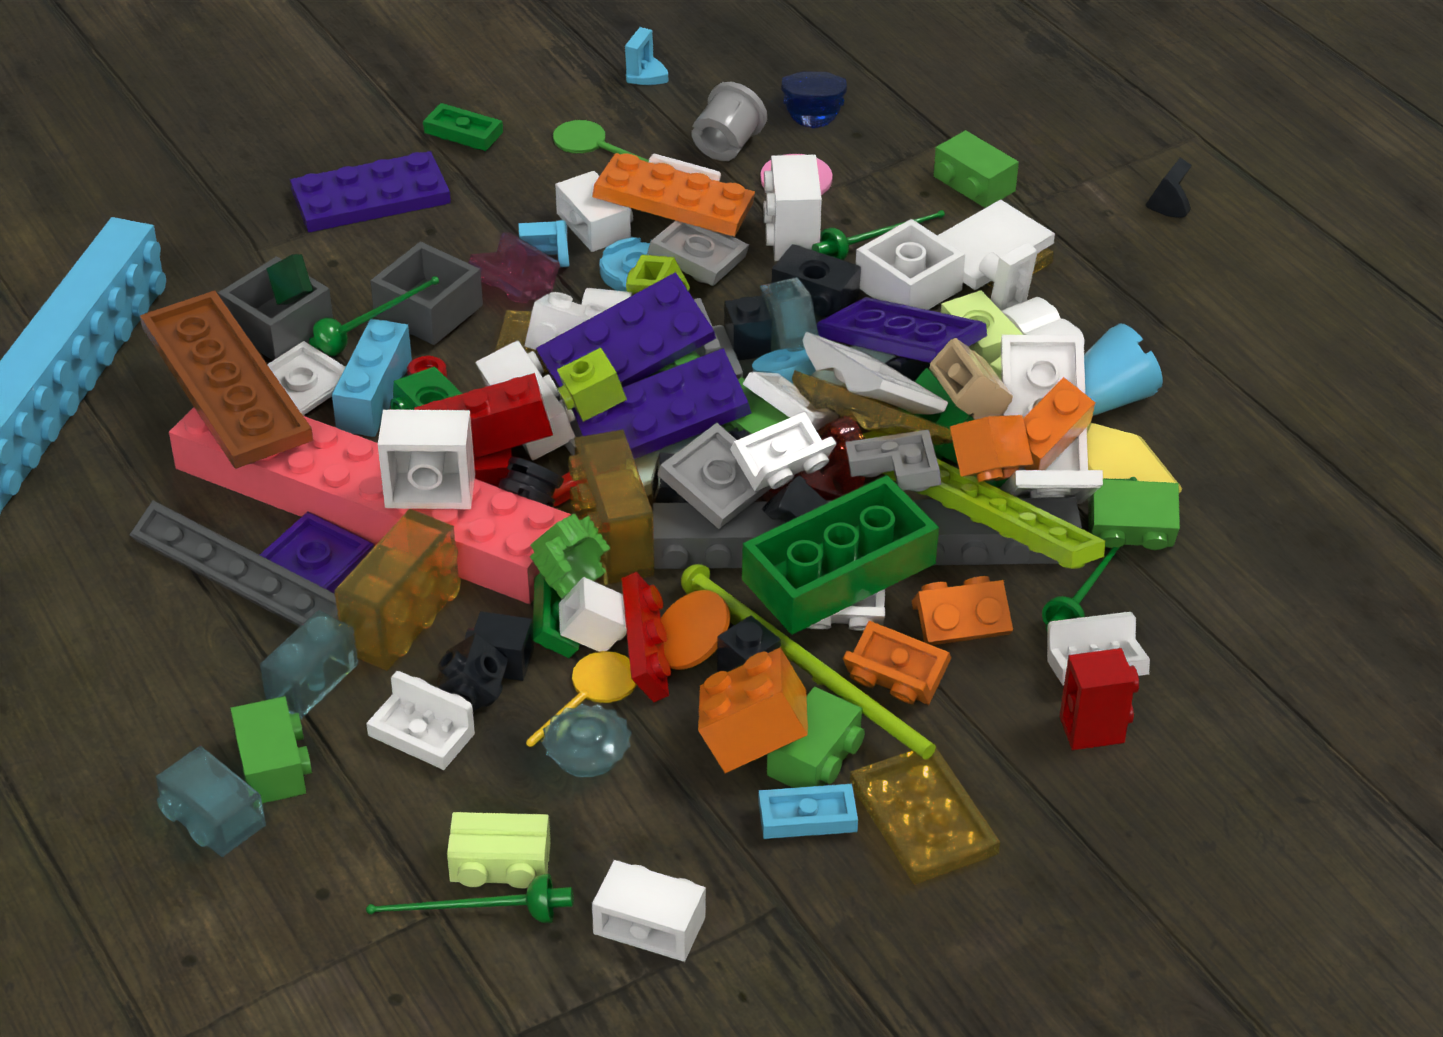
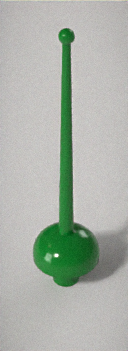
(836, 244)
(332, 336)
(1069, 608)
(539, 898)

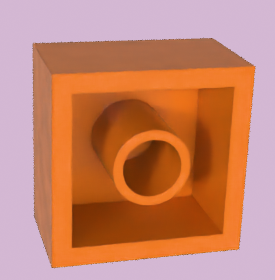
(752, 709)

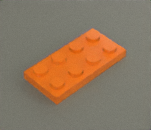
(674, 194)

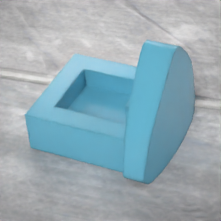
(640, 63)
(548, 238)

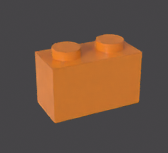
(1056, 423)
(991, 447)

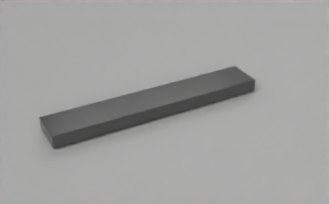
(232, 565)

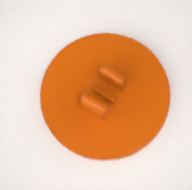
(693, 628)

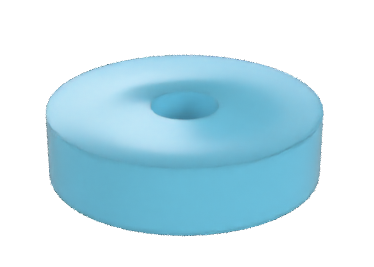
(784, 363)

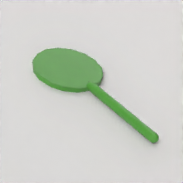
(584, 137)

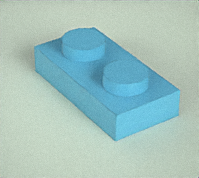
(807, 811)

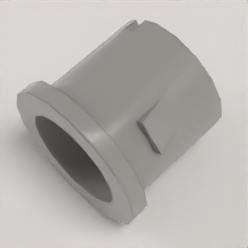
(728, 121)

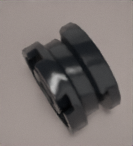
(531, 481)

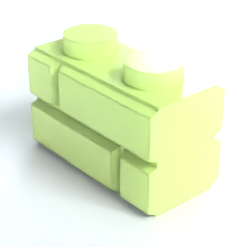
(498, 848)

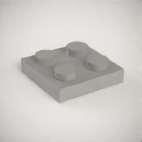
(699, 251)
(710, 477)

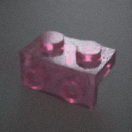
(517, 269)

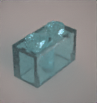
(790, 312)
(310, 662)
(210, 801)

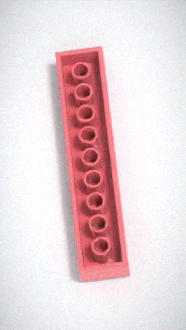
(343, 484)

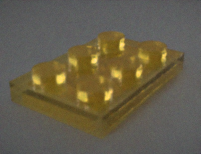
(924, 814)

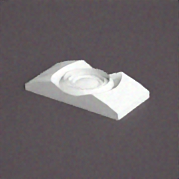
(870, 377)

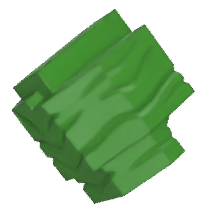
(569, 553)

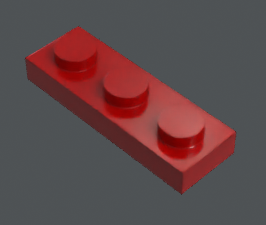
(646, 636)

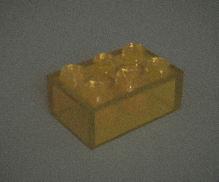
(615, 501)
(399, 587)

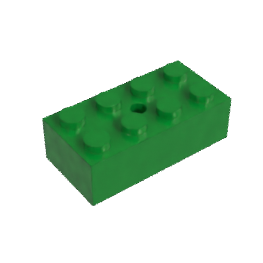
(839, 554)

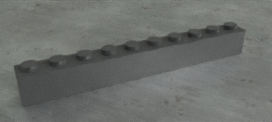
(689, 538)

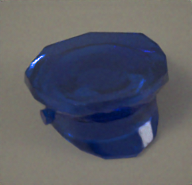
(813, 97)

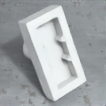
(1010, 275)

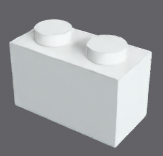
(591, 219)
(649, 910)

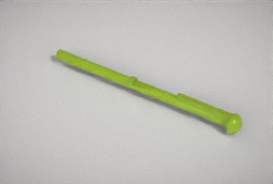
(697, 578)

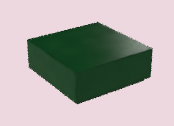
(289, 279)

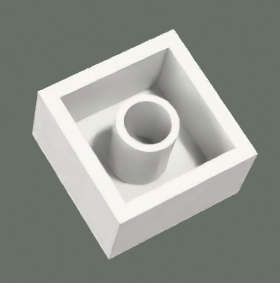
(792, 203)
(910, 267)
(426, 459)

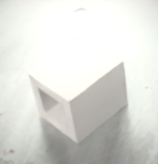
(593, 615)

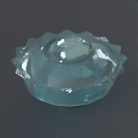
(586, 740)

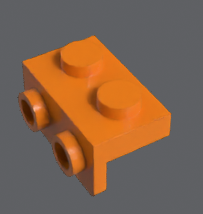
(964, 611)
(897, 663)

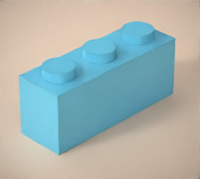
(369, 376)

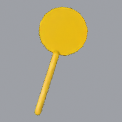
(599, 678)

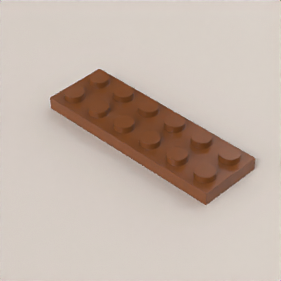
(226, 379)

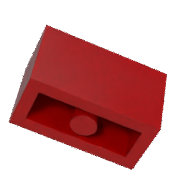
(1098, 698)

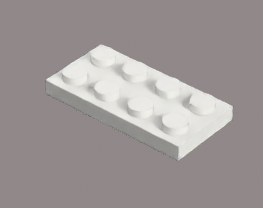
(1032, 368)

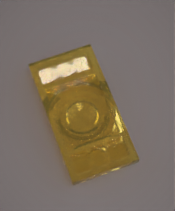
(868, 412)

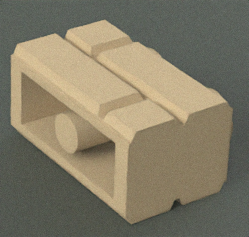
(970, 381)

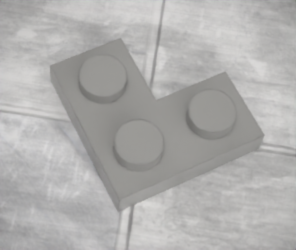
(907, 454)

